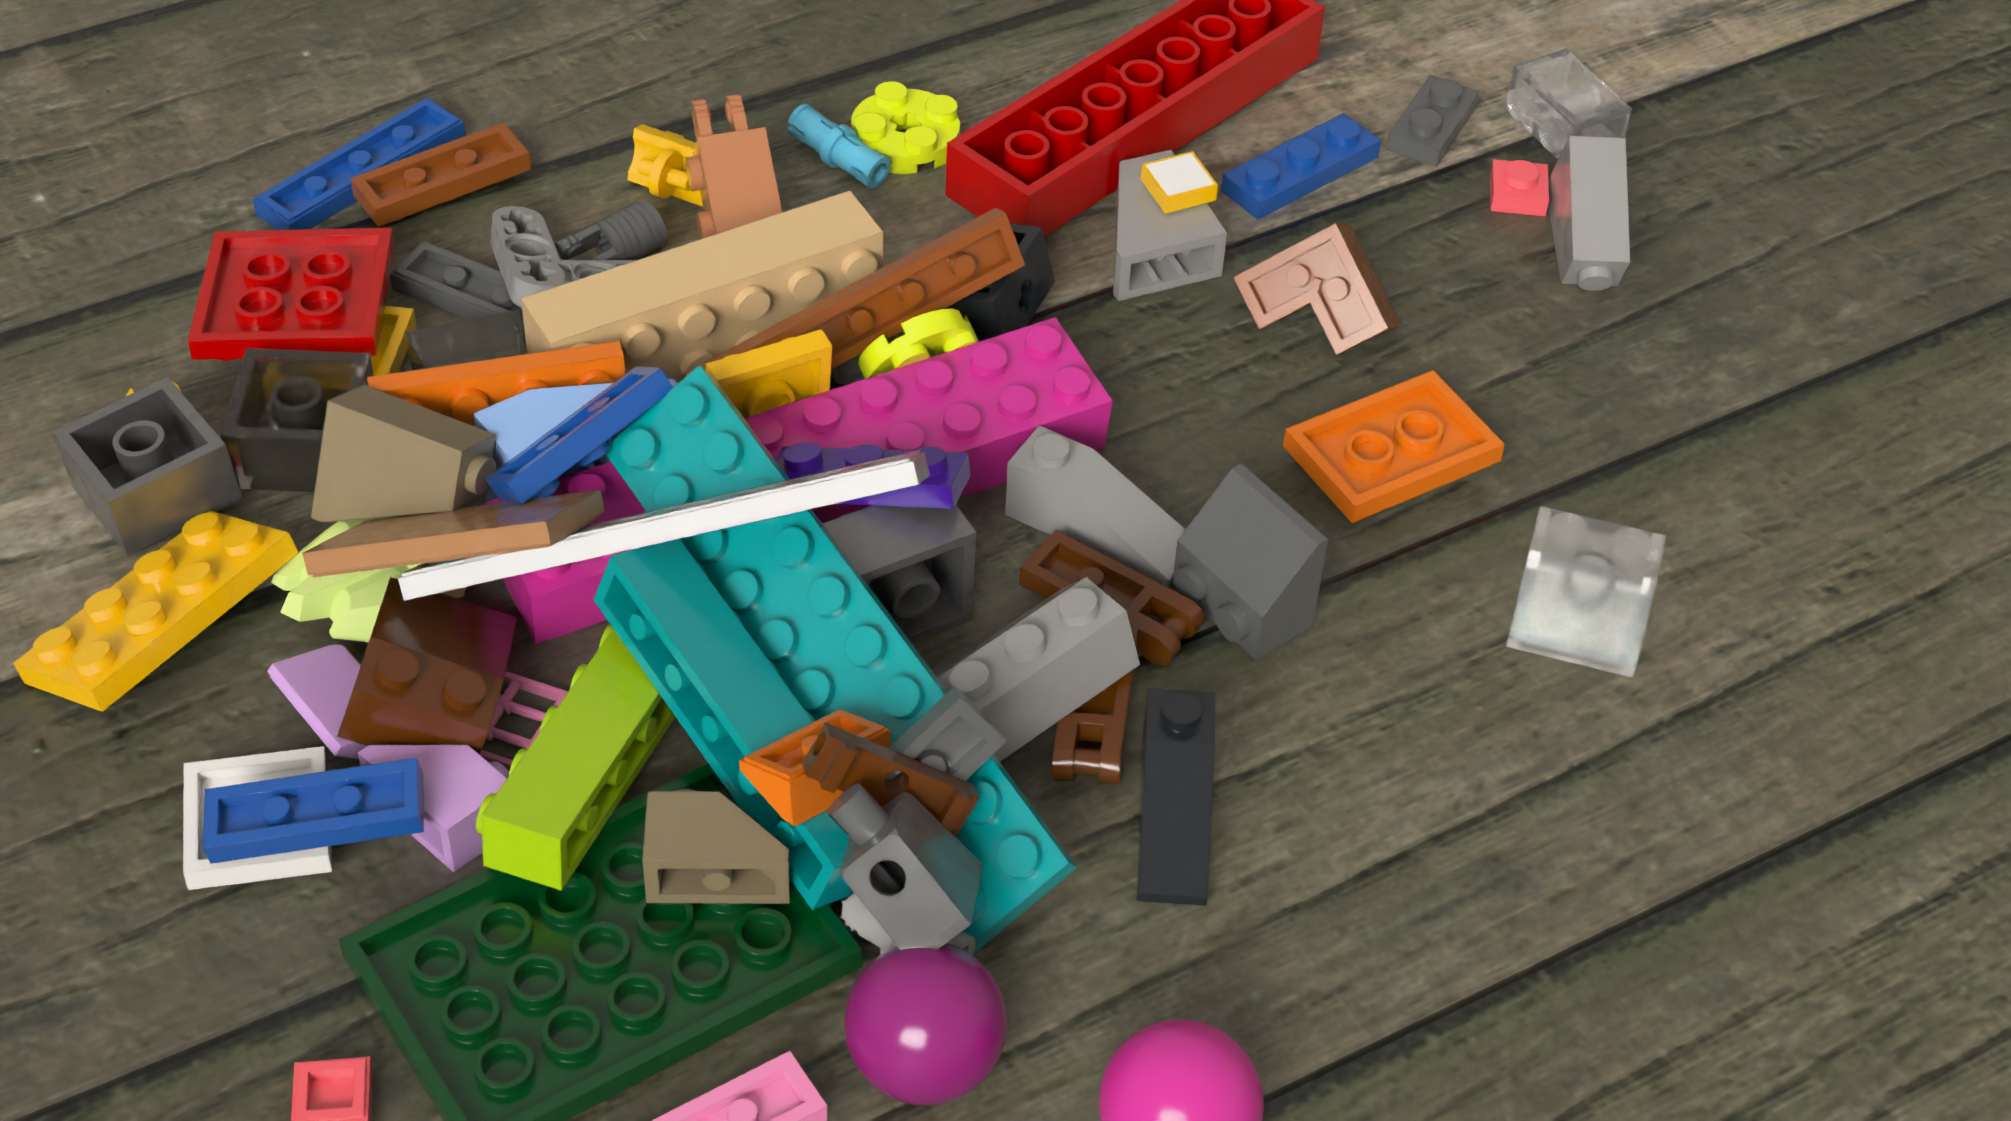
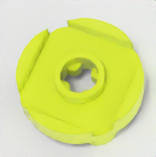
(929, 123)
(923, 338)

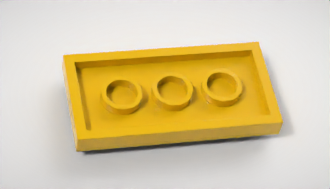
(154, 609)

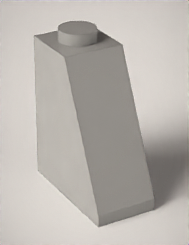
(1590, 212)
(1159, 248)

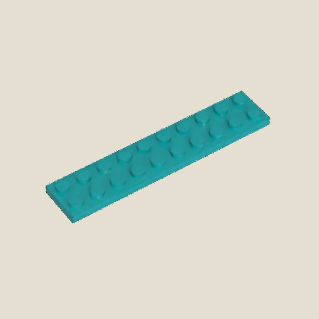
(824, 623)

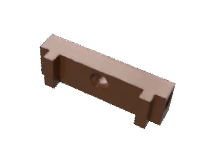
(845, 759)

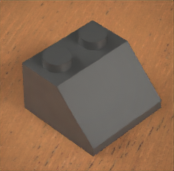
(1251, 564)

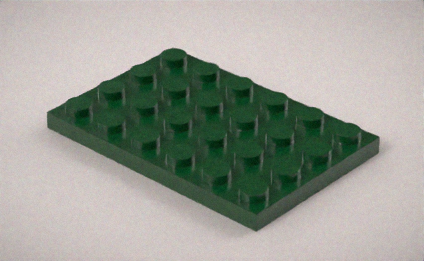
(562, 998)

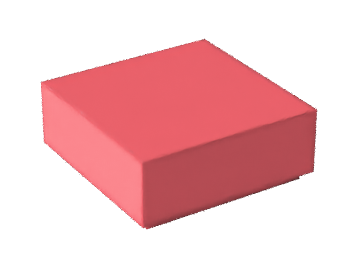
(333, 1090)

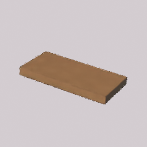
(454, 534)

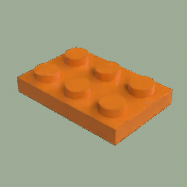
(1392, 446)

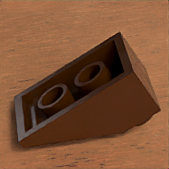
(429, 673)

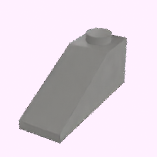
(1080, 494)

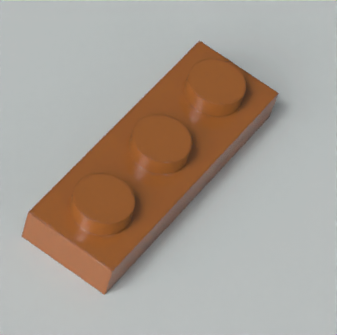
(440, 174)

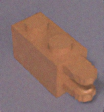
(731, 171)

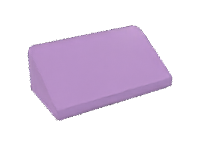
(320, 690)

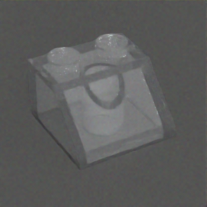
(1586, 591)

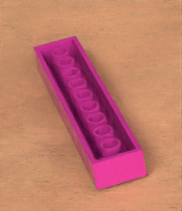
(964, 400)

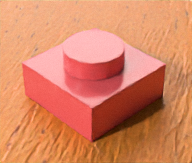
(1519, 187)

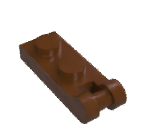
(1066, 561)
(1100, 720)

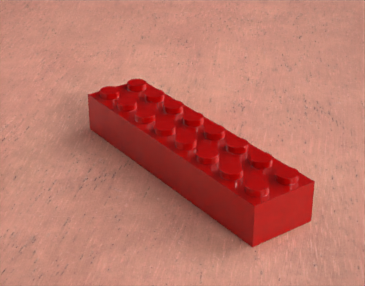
(1128, 100)

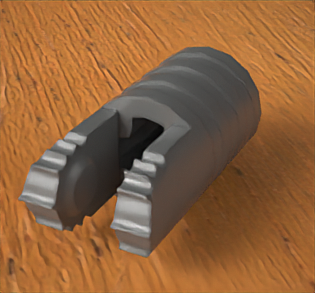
(620, 236)

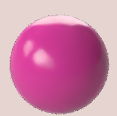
(1180, 1075)

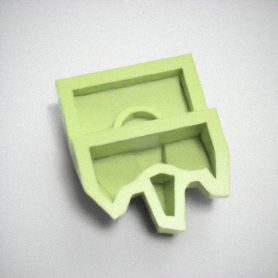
(345, 598)

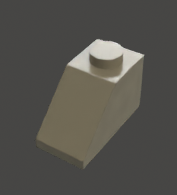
(710, 852)

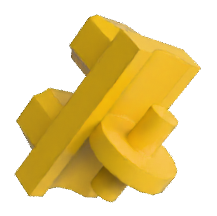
(661, 163)

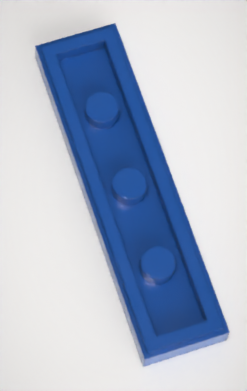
(326, 184)

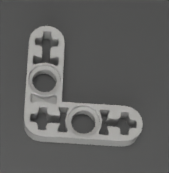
(530, 257)

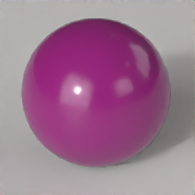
(925, 1024)

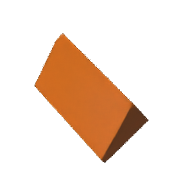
(779, 769)

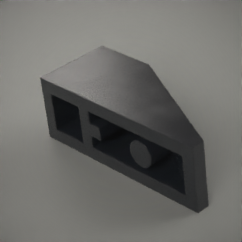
(1176, 796)

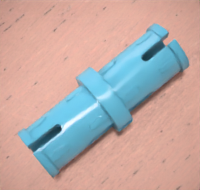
(838, 146)

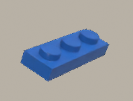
(1300, 166)
(579, 437)
(313, 810)

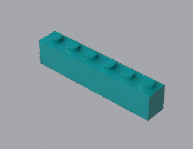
(718, 691)

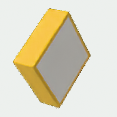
(1179, 182)

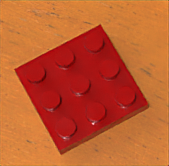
(292, 292)

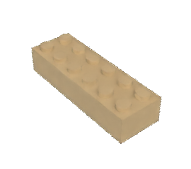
(712, 291)

